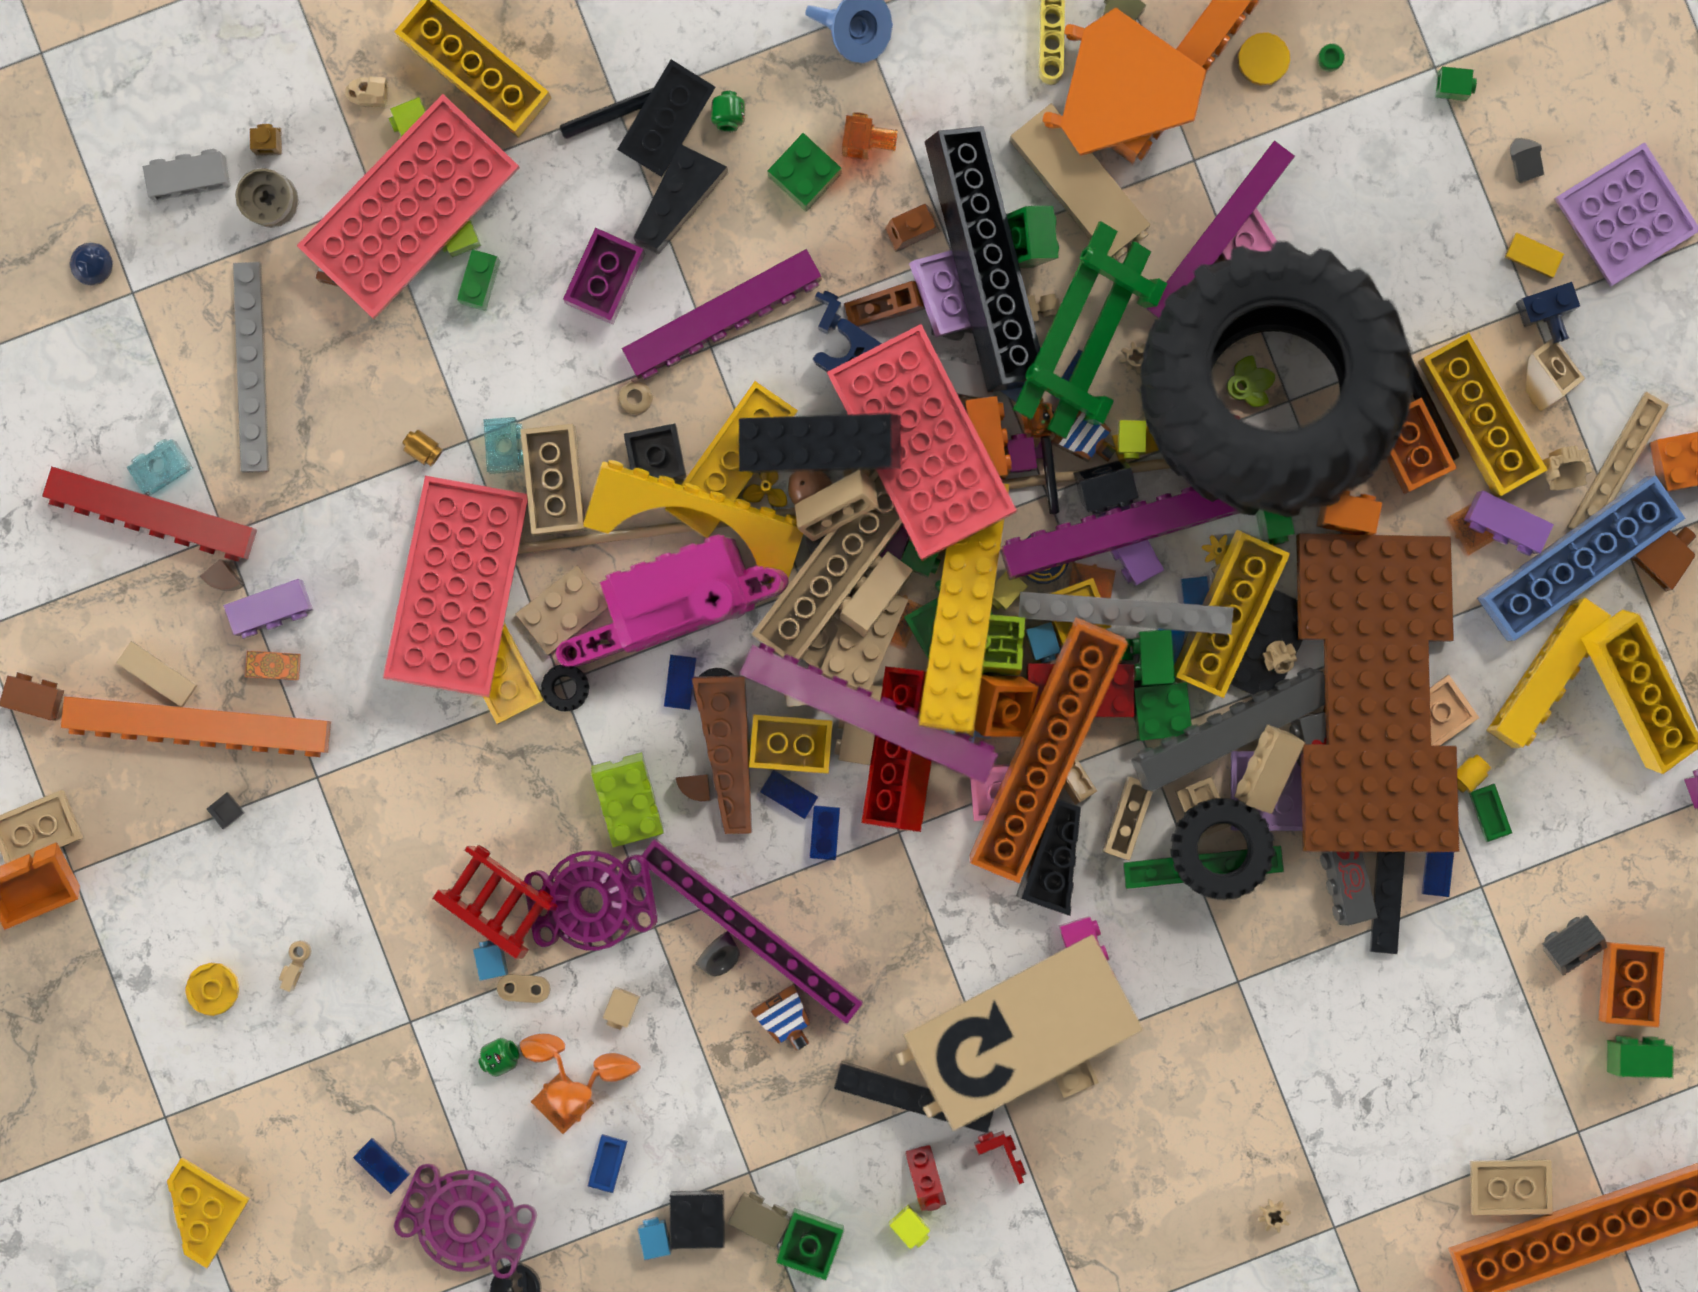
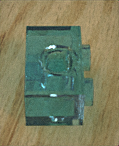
(494, 432)
(174, 466)

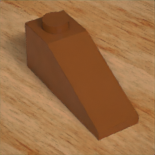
(885, 304)

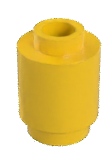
(1472, 773)

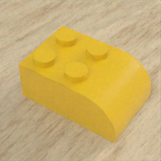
(790, 744)

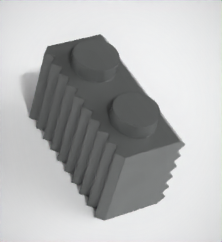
(1574, 944)

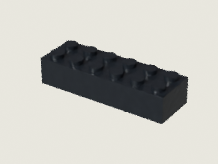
(820, 443)

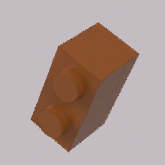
(31, 697)

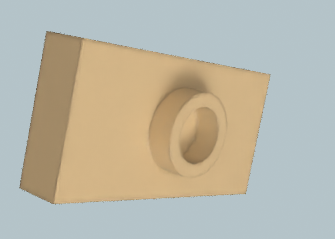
(1078, 783)

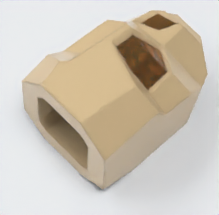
(368, 91)

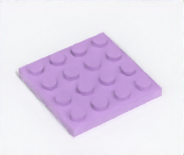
(1627, 214)

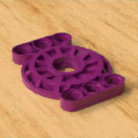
(617, 892)
(438, 1220)

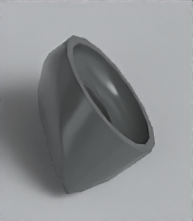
(719, 955)

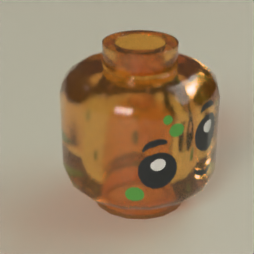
(1039, 423)

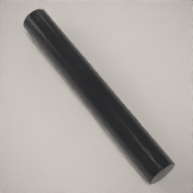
(1049, 471)

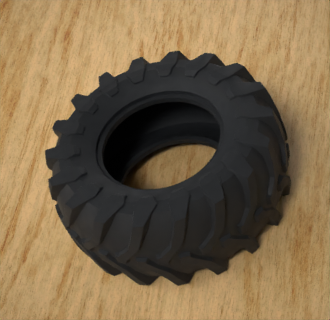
(1291, 295)

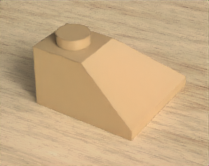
(1550, 375)

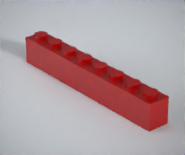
(150, 513)

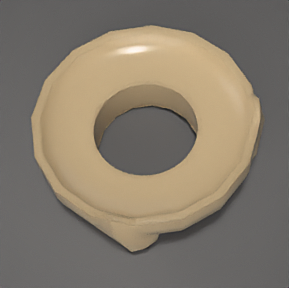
(646, 399)

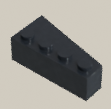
(681, 191)
(1051, 866)

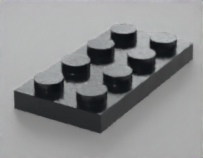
(666, 118)
(1277, 623)

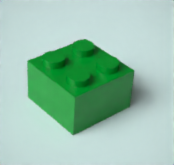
(804, 172)
(1034, 235)
(1154, 658)
(1161, 711)
(1640, 1058)
(810, 1244)

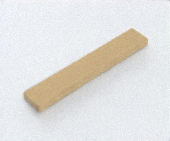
(1621, 458)

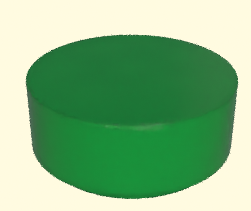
(1331, 57)

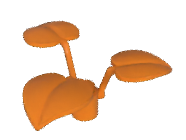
(573, 1096)

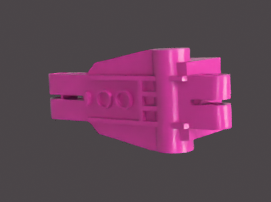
(673, 599)

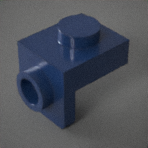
(831, 316)

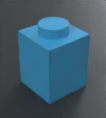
(1043, 642)
(490, 960)
(654, 1238)

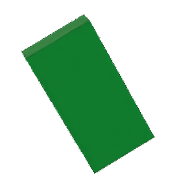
(1490, 812)

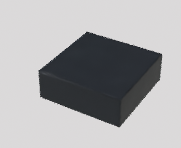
(225, 810)

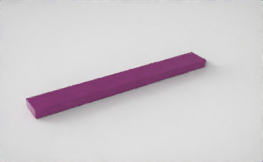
(1229, 219)

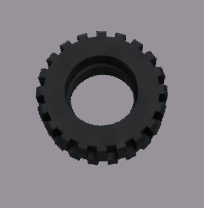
(1258, 841)

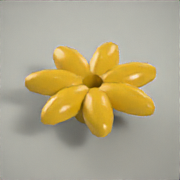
(1213, 549)

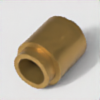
(422, 447)

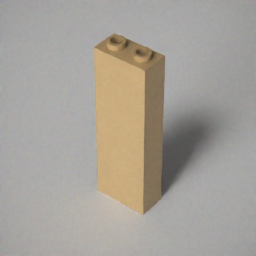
(1079, 183)

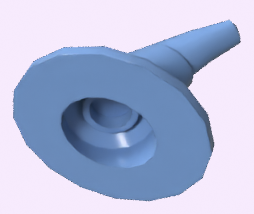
(857, 26)

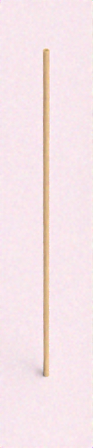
(680, 527)

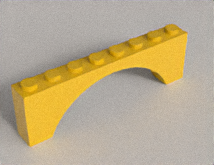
(627, 492)

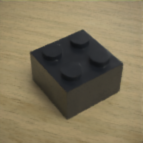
(656, 451)
(1106, 486)
(697, 1219)

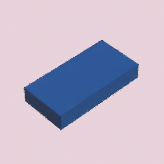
(607, 1163)

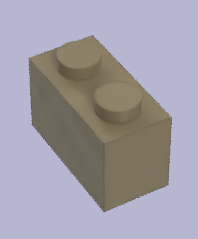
(760, 1219)

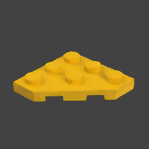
(203, 1210)

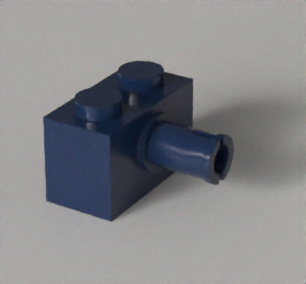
(1549, 307)

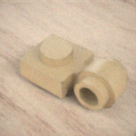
(1048, 306)
(291, 974)

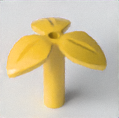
(755, 493)

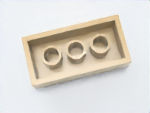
(553, 479)

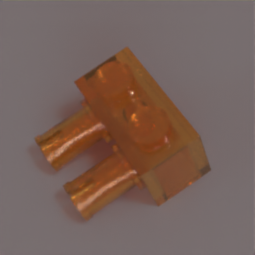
(862, 136)

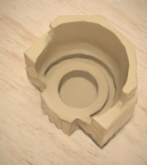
(1567, 468)

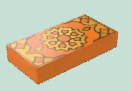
(272, 665)

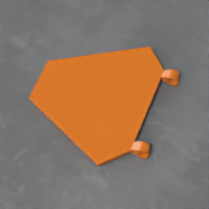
(1125, 85)

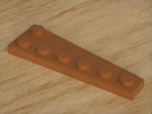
(725, 728)

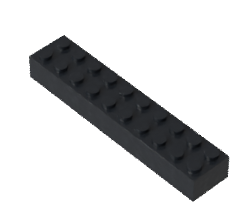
(984, 255)

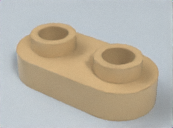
(523, 988)

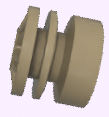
(253, 192)

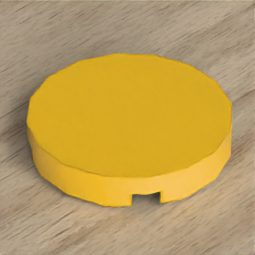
(1264, 58)
(212, 989)

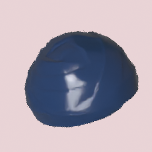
(91, 263)

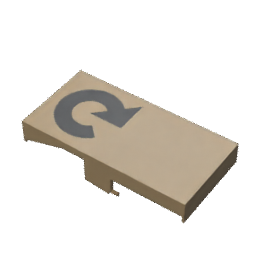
(1020, 1033)

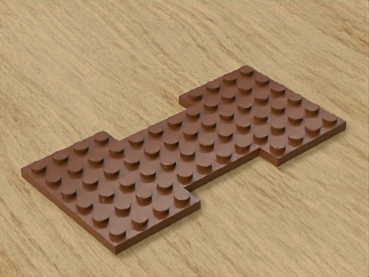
(1378, 774)

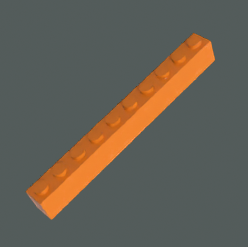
(195, 724)

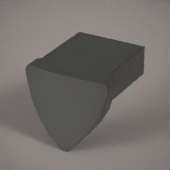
(1526, 159)

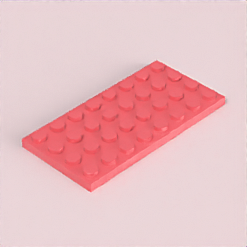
(408, 206)
(945, 474)
(456, 586)

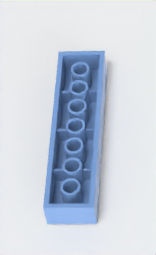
(1581, 558)

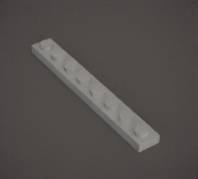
(251, 367)
(1126, 612)

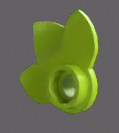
(1254, 381)

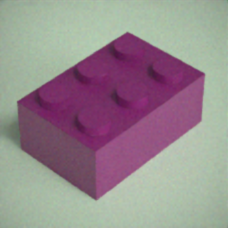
(604, 276)

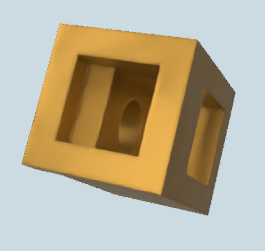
(265, 140)

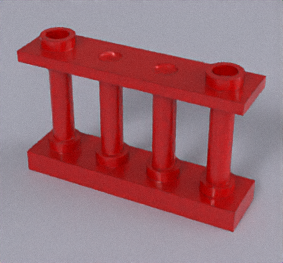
(472, 913)

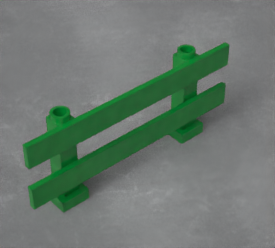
(1041, 375)

